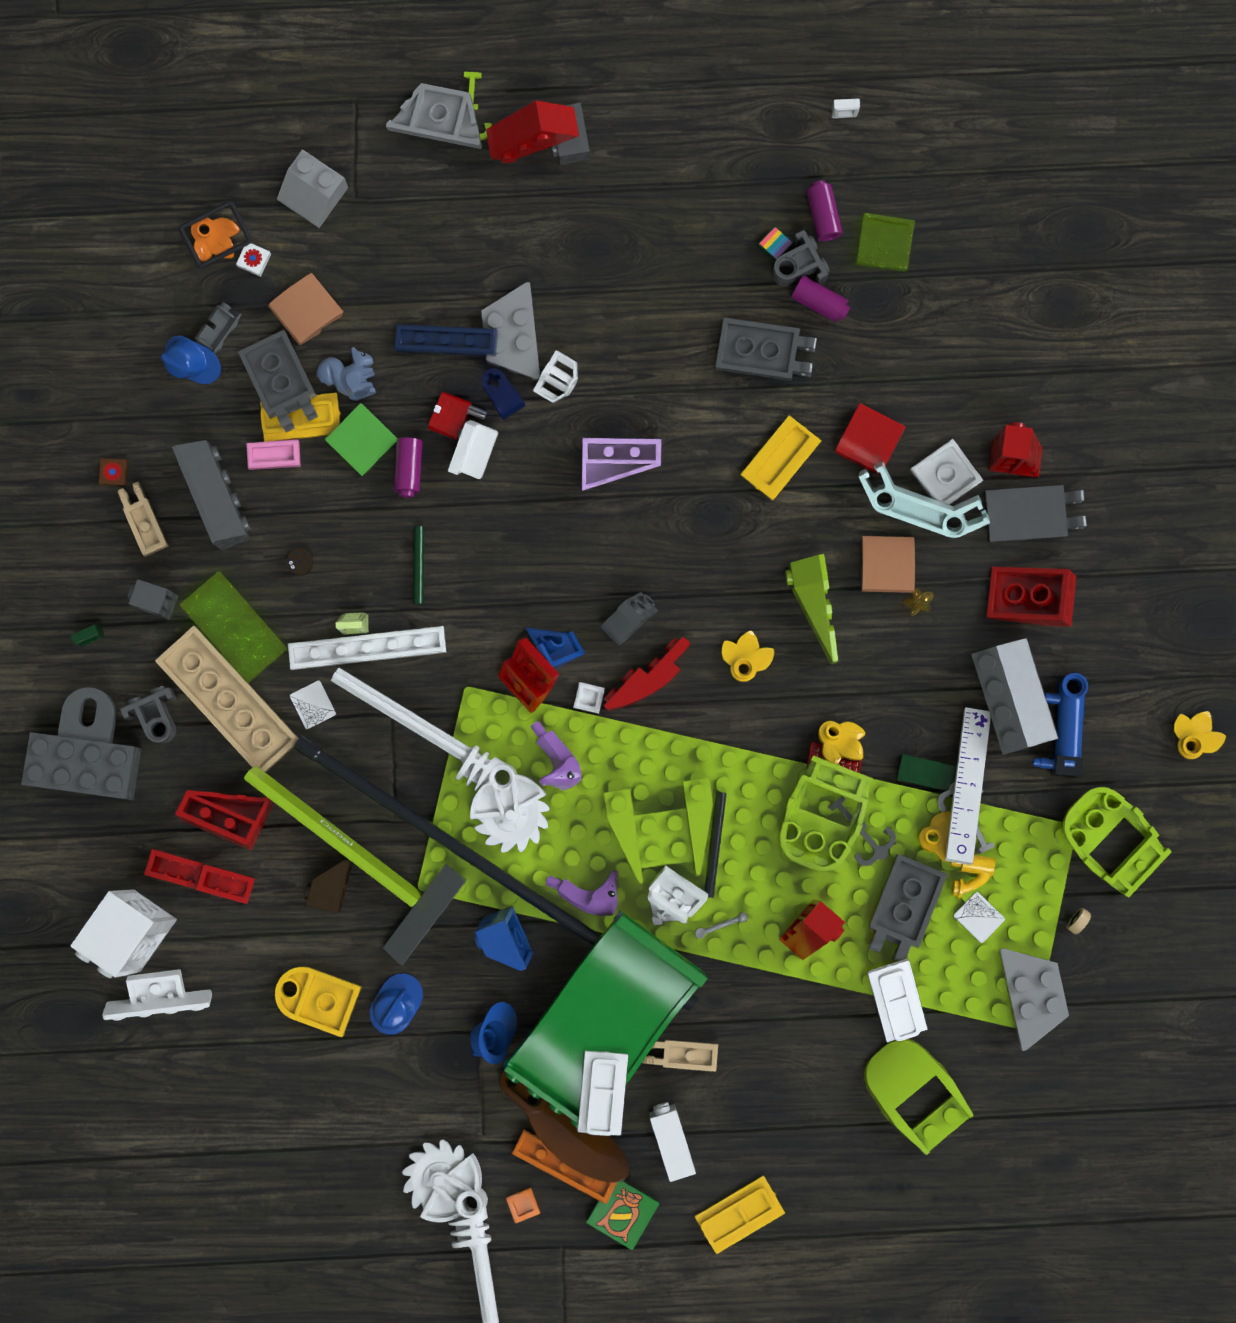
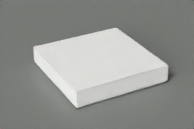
(946, 473)

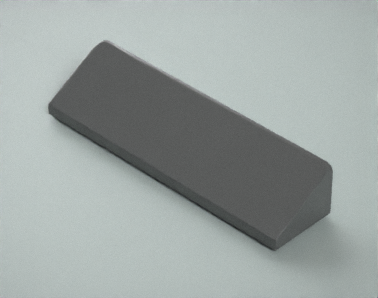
(424, 914)

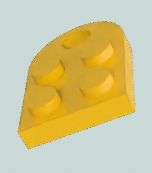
(319, 1000)

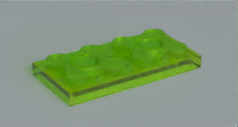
(233, 627)

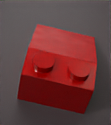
(1032, 595)

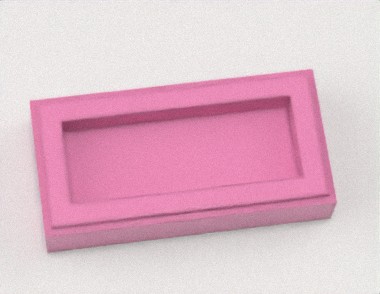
(273, 454)

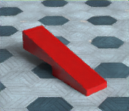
(199, 876)

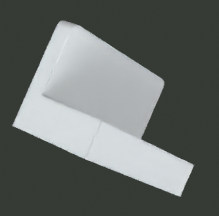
(473, 450)

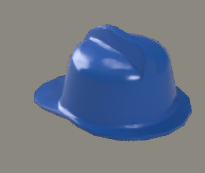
(191, 360)
(396, 1004)
(493, 1035)

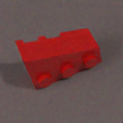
(531, 130)
(1016, 451)
(226, 816)
(812, 930)

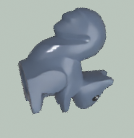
(350, 379)

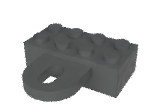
(83, 756)

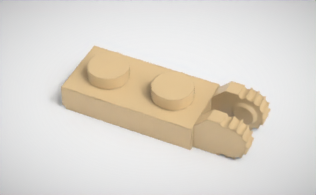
(143, 521)
(685, 1055)

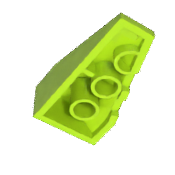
(809, 587)

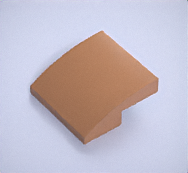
(305, 309)
(888, 564)

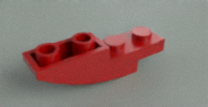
(641, 685)

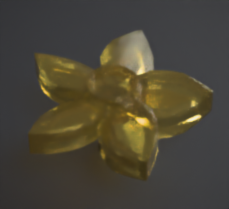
(920, 601)

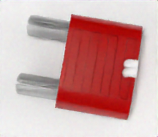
(451, 415)

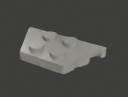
(438, 115)
(516, 332)
(1034, 995)

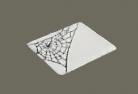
(312, 704)
(979, 917)

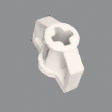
(547, 376)

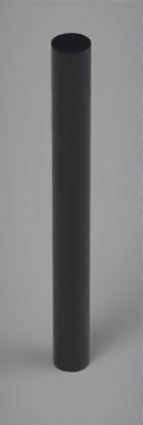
(715, 842)

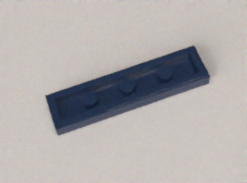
(446, 340)

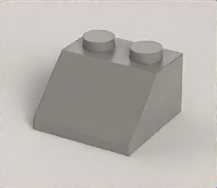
(311, 188)

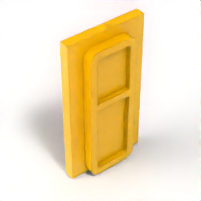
(327, 421)
(780, 458)
(739, 1214)

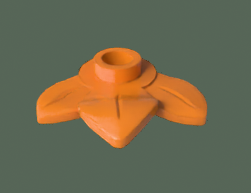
(217, 238)

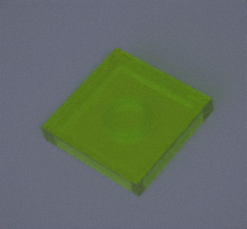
(885, 242)

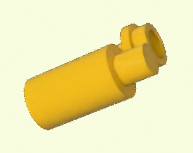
(982, 866)

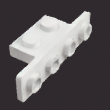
(156, 994)

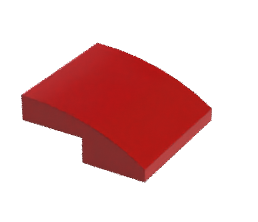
(869, 438)
(528, 675)

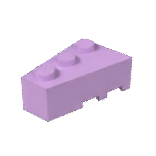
(615, 459)

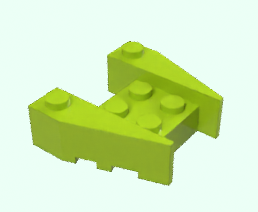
(664, 835)

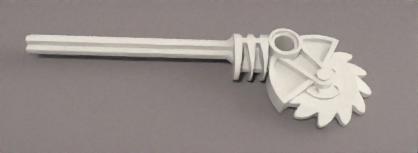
(507, 810)
(442, 1184)

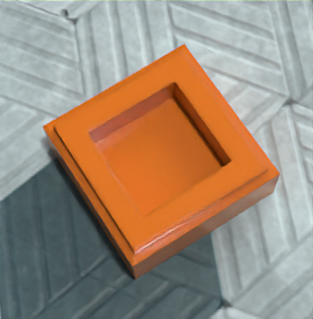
(523, 1205)

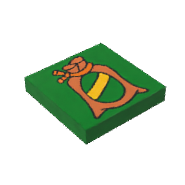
(624, 1214)

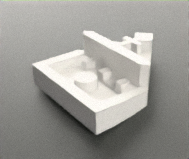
(674, 897)

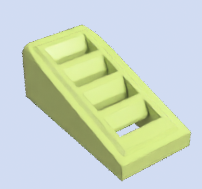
(353, 623)

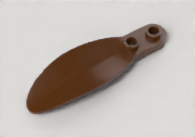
(586, 1153)

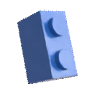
(504, 939)

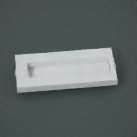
(897, 1000)
(602, 1093)

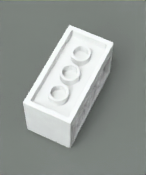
(122, 933)

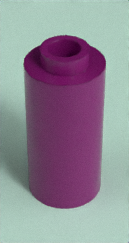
(824, 211)
(821, 299)
(408, 467)

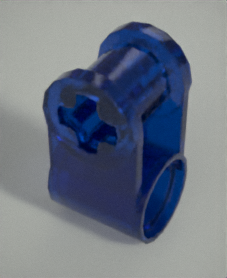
(504, 396)

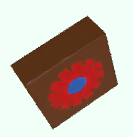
(113, 472)

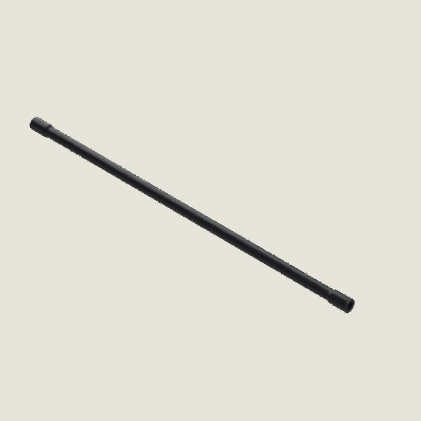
(316, 754)

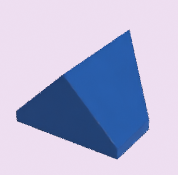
(556, 646)

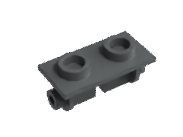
(224, 322)

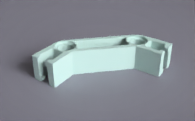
(921, 509)

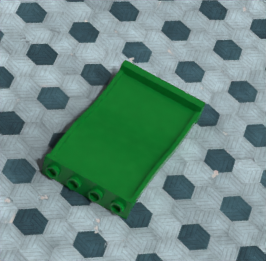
(611, 1003)

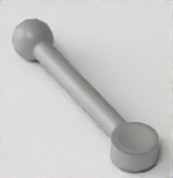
(700, 932)

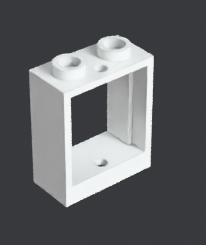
(671, 1141)

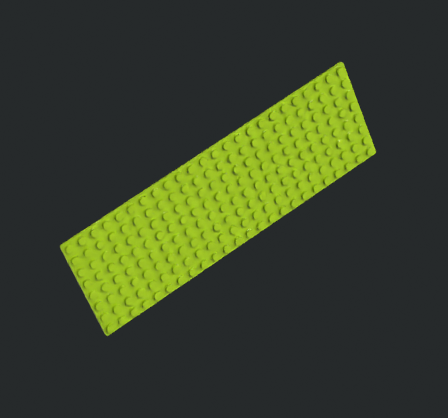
(753, 872)

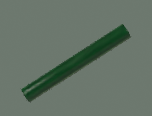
(418, 577)

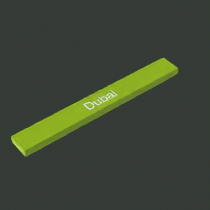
(333, 836)

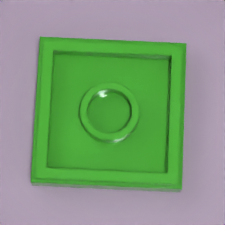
(361, 439)

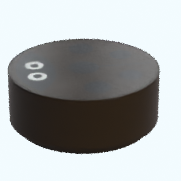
(300, 562)

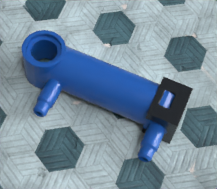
(1069, 727)

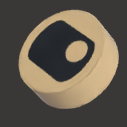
(1078, 921)

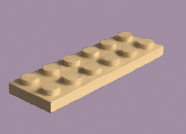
(227, 700)

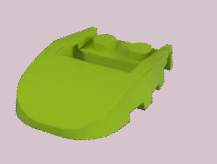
(1093, 819)
(815, 839)
(897, 1074)

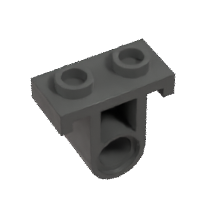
(801, 261)
(629, 617)
(152, 712)

